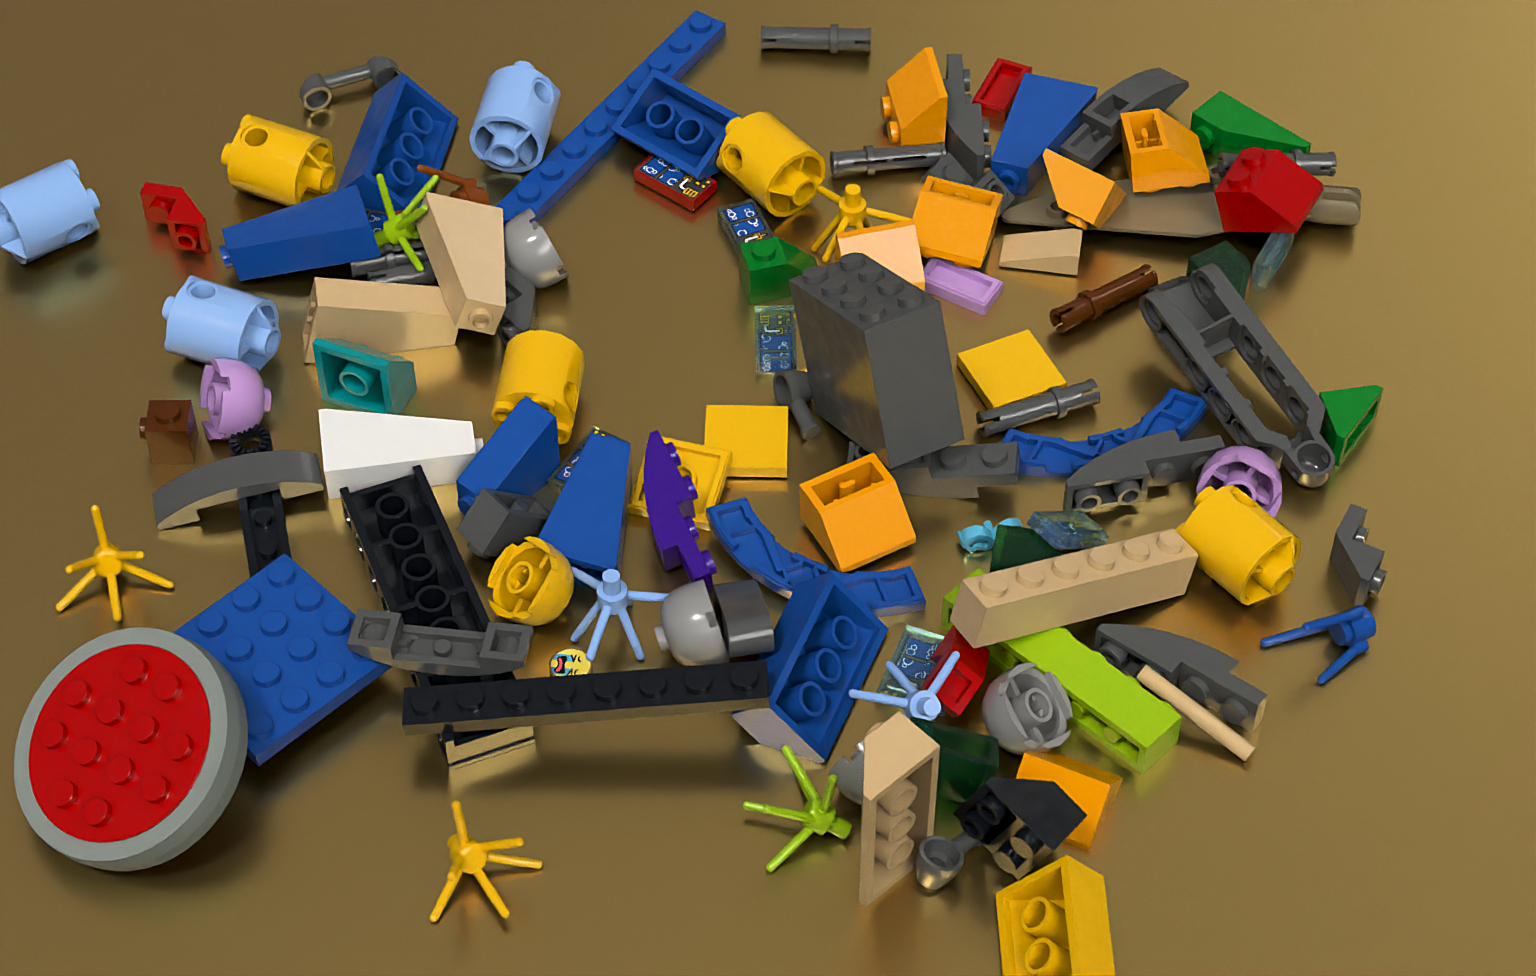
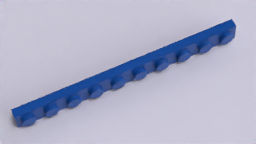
(593, 136)

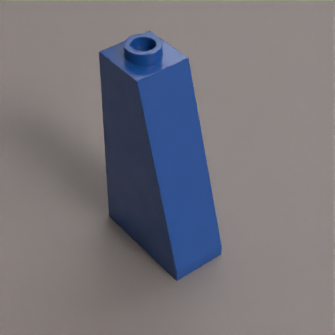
(1040, 118)
(301, 237)
(593, 508)

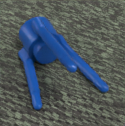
(1346, 628)

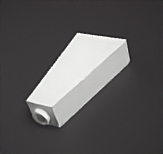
(379, 448)

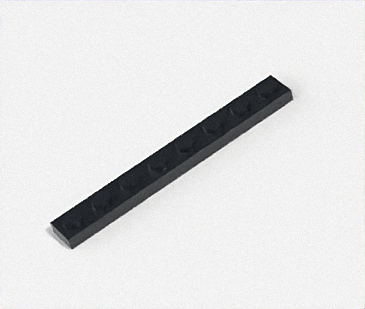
(585, 698)

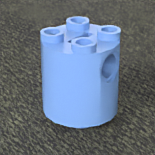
(514, 118)
(46, 212)
(220, 323)

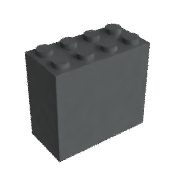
(877, 358)

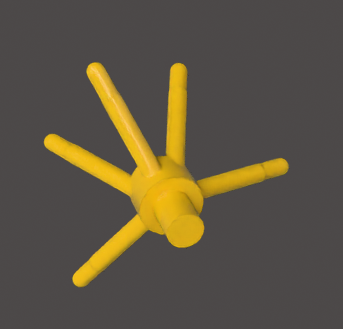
(851, 214)
(108, 563)
(471, 857)

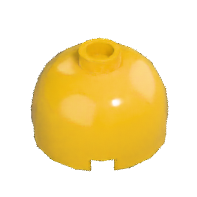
(531, 583)

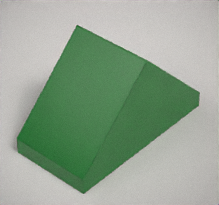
(1348, 417)

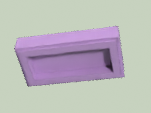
(961, 285)

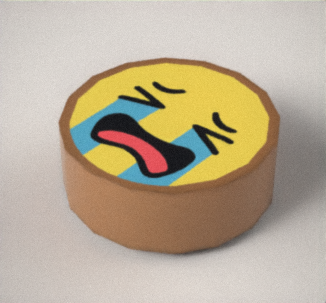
(570, 662)

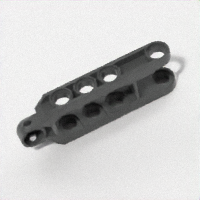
(1241, 329)

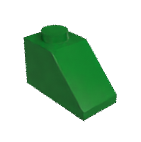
(768, 266)

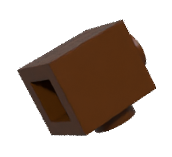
(170, 431)

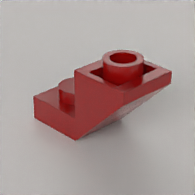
(174, 207)
(965, 676)

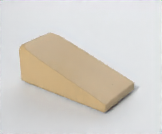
(1043, 251)

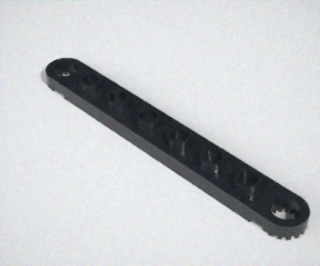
(263, 513)

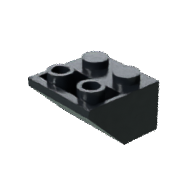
(1019, 820)

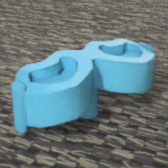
(982, 537)

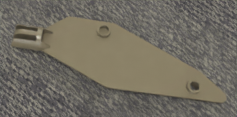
(1179, 210)

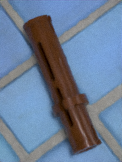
(1091, 304)

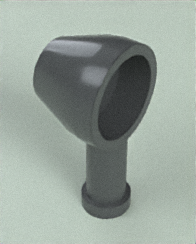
(794, 390)
(941, 859)

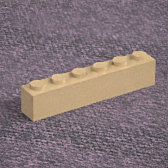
(1072, 587)

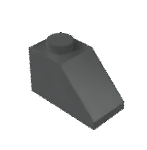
(500, 520)

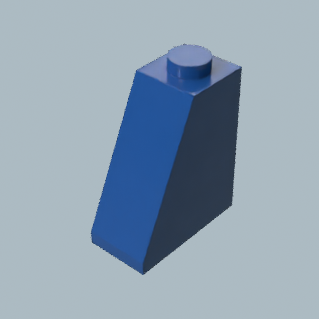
(515, 457)

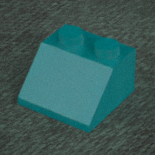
(363, 377)

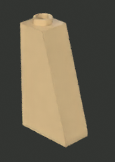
(467, 259)
(377, 315)

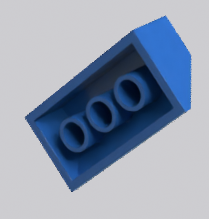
(396, 136)
(818, 656)

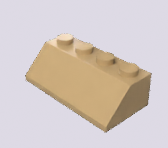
(896, 802)

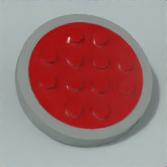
(130, 749)

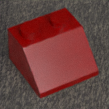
(1266, 193)

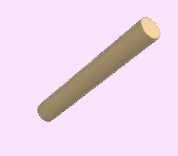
(1195, 712)

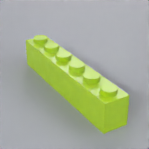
(1102, 698)

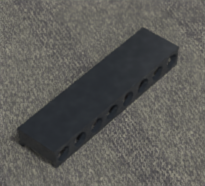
(425, 580)

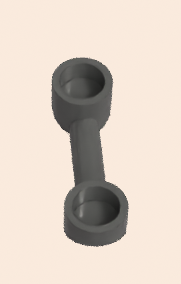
(316, 88)

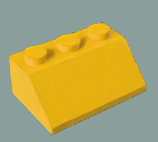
(1056, 923)

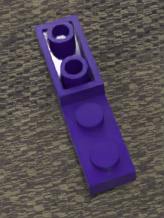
(671, 512)

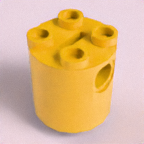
(279, 162)
(771, 163)
(546, 371)
(1241, 544)

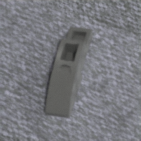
(964, 121)
(1102, 122)
(954, 469)
(1129, 469)
(1189, 665)

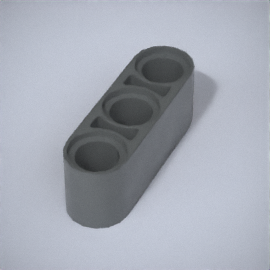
(743, 618)

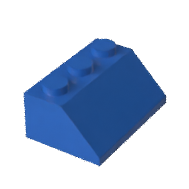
(675, 124)

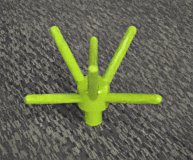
(402, 226)
(816, 816)

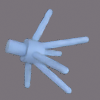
(611, 600)
(917, 703)

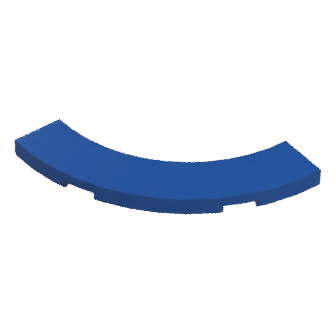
(1061, 458)
(780, 570)

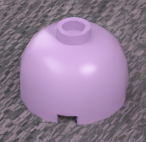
(233, 398)
(1249, 471)

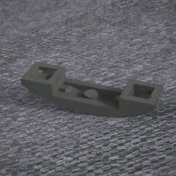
(234, 479)
(439, 650)

